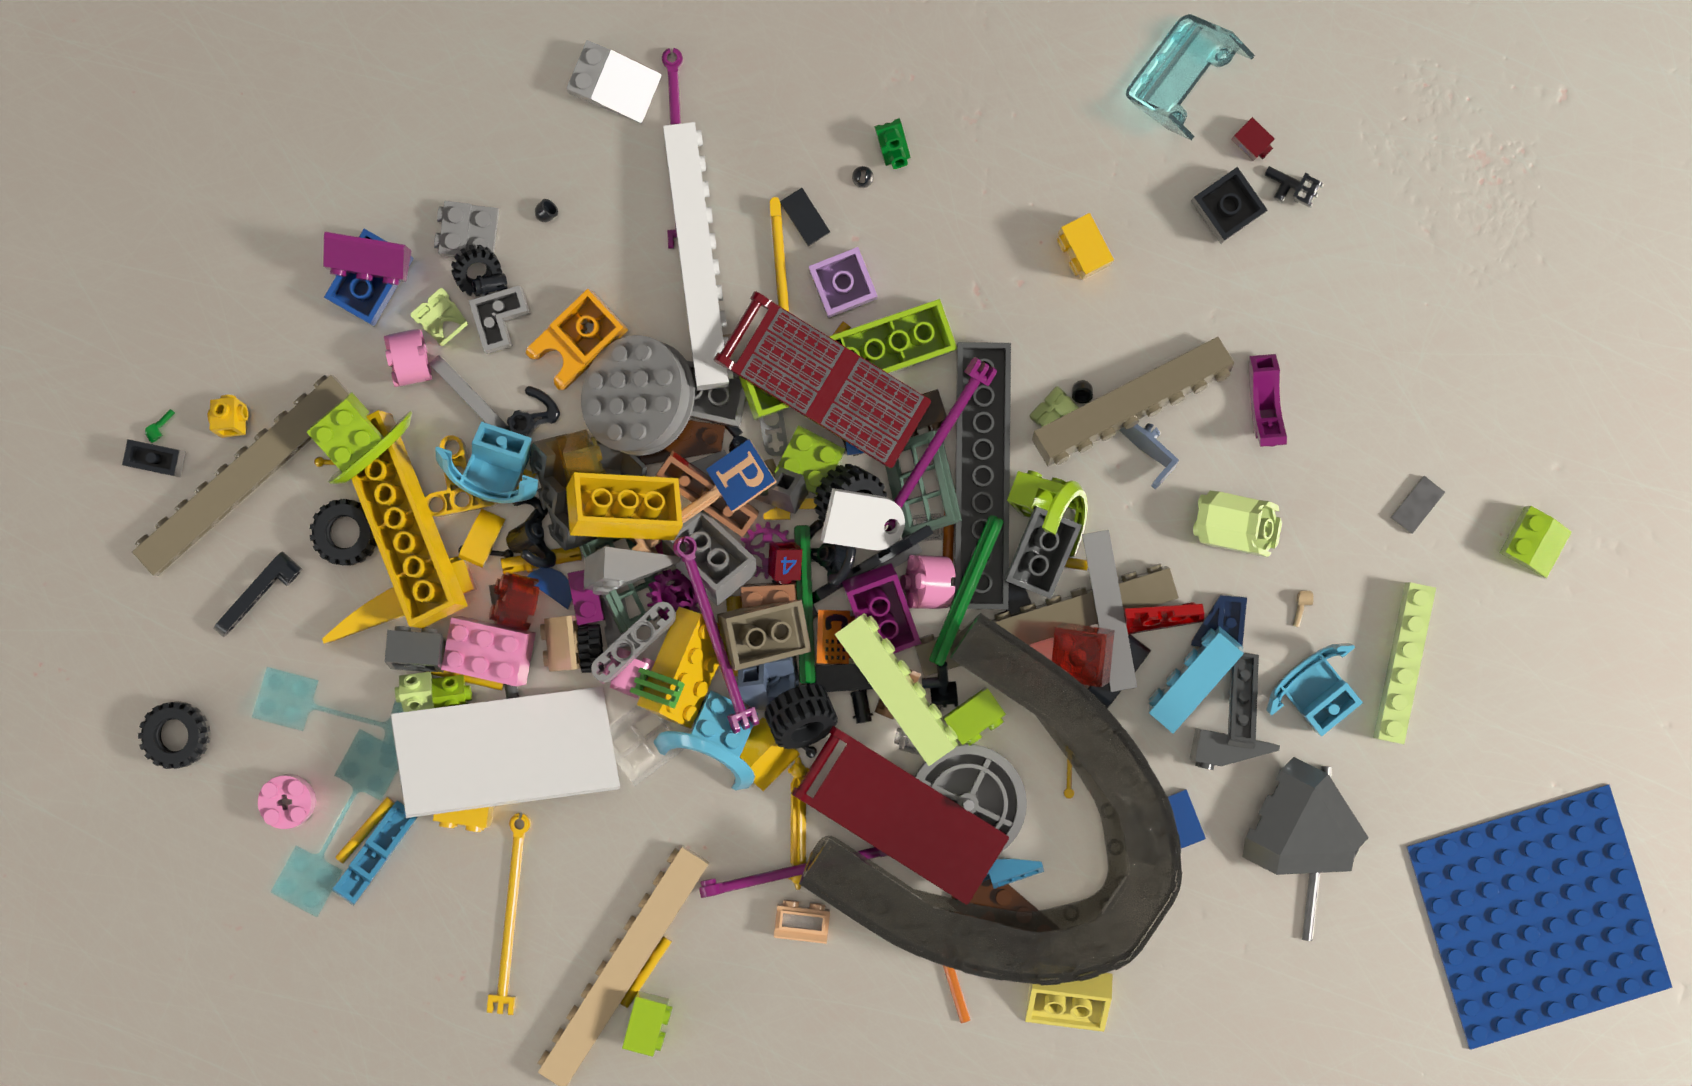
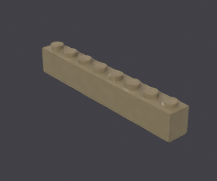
(1133, 401)

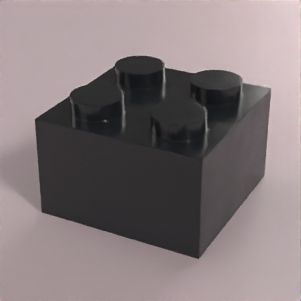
(1229, 205)

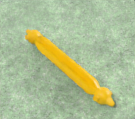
(798, 821)

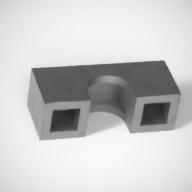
(787, 492)

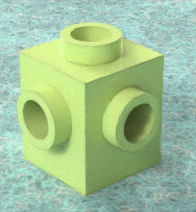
(415, 691)

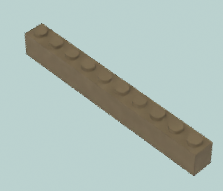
(238, 479)
(1039, 622)

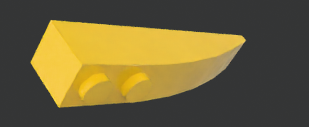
(387, 606)

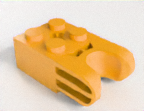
(569, 338)

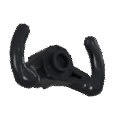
(524, 423)
(531, 537)
(833, 557)

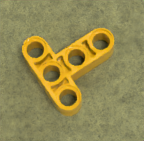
(449, 496)

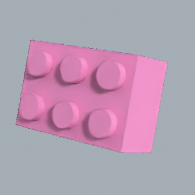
(488, 651)

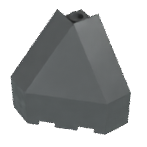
(553, 495)
(1304, 825)

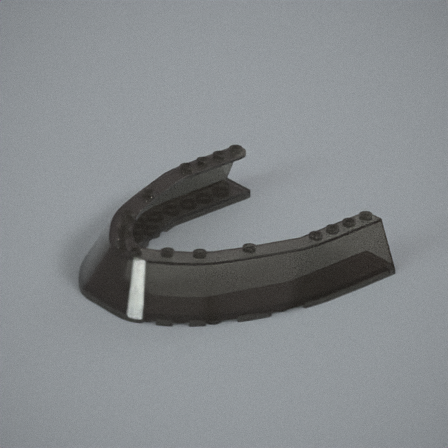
(1050, 943)

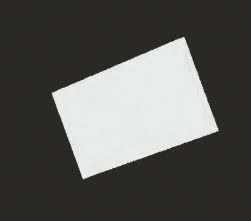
(504, 752)

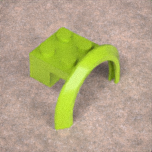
(351, 438)
(1052, 495)

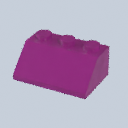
(366, 258)

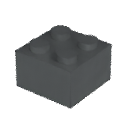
(414, 650)

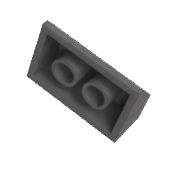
(1042, 554)

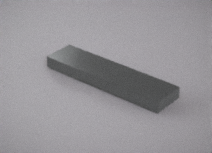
(1243, 702)

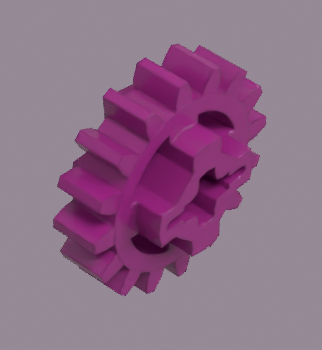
(767, 538)
(677, 594)

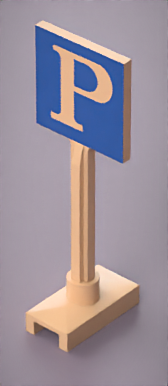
(736, 478)

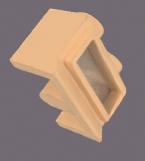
(802, 922)

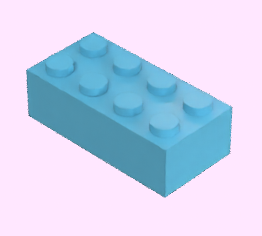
(1196, 679)

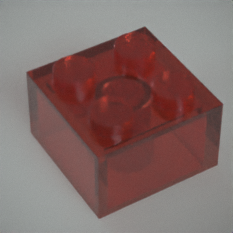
(1084, 652)

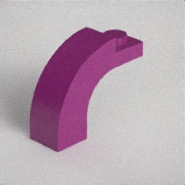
(1265, 400)

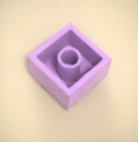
(843, 282)

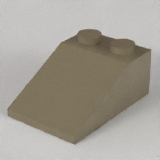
(764, 633)

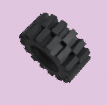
(467, 259)
(589, 646)

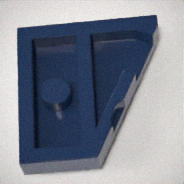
(1227, 613)

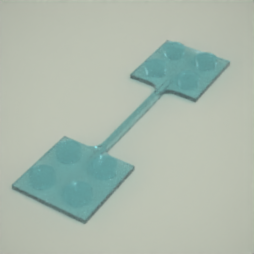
(288, 700)
(308, 876)

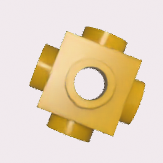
(227, 416)

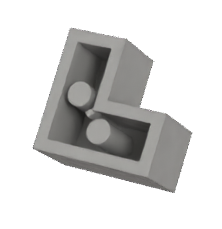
(492, 312)

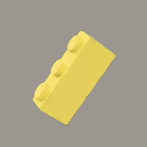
(1071, 1003)

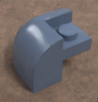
(766, 681)

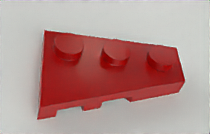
(1162, 617)

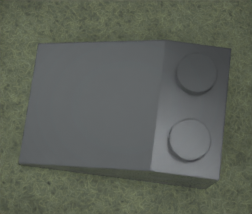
(1211, 749)

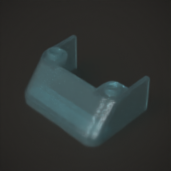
(1178, 66)

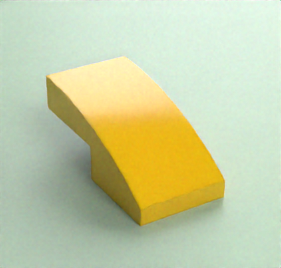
(780, 514)
(481, 538)

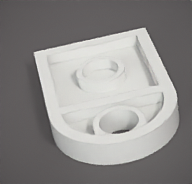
(859, 520)

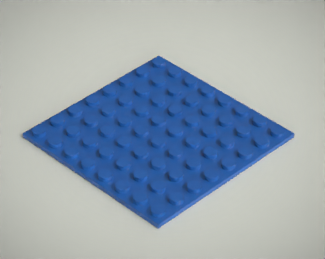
(1539, 917)

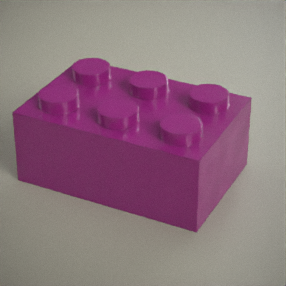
(882, 597)

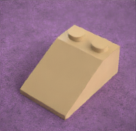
(561, 642)

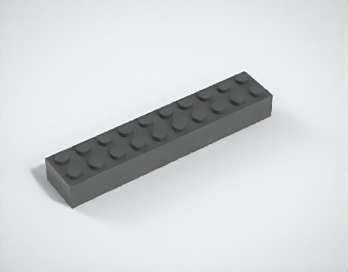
(983, 470)

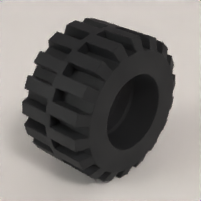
(846, 478)
(322, 533)
(800, 716)
(152, 741)

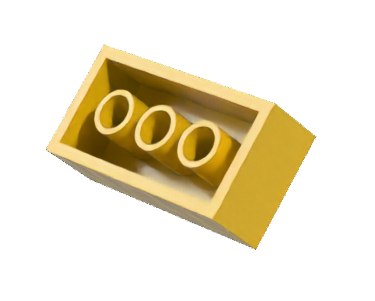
(624, 506)
(689, 658)

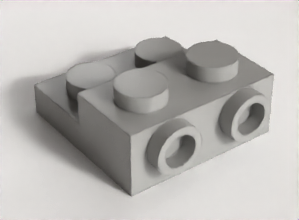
(465, 226)

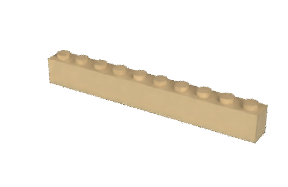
(623, 967)

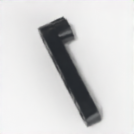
(280, 568)

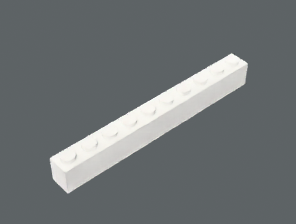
(695, 253)

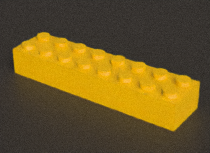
(407, 533)

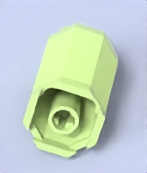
(1237, 523)

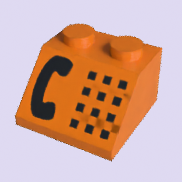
(828, 646)

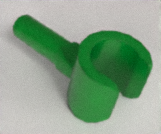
(153, 432)

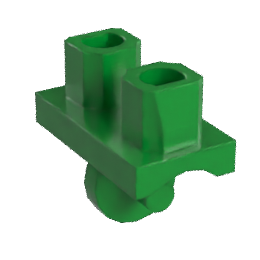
(893, 144)

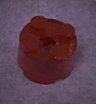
(515, 601)

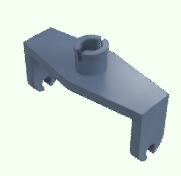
(1147, 442)

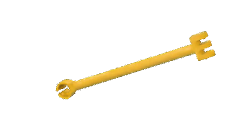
(779, 256)
(509, 923)

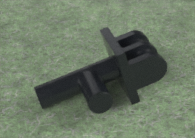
(1299, 186)
(941, 690)

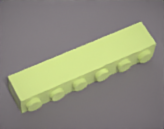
(1404, 662)
(896, 688)

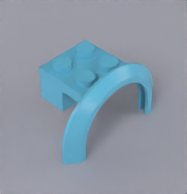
(494, 466)
(1317, 690)
(714, 738)

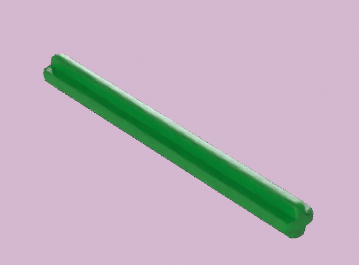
(966, 590)
(804, 592)

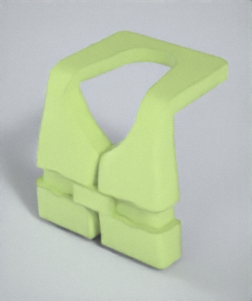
(435, 312)
(1055, 406)

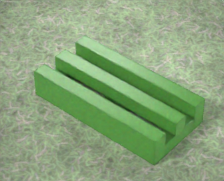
(641, 682)

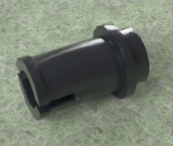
(489, 284)
(861, 706)

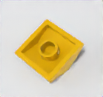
(765, 756)

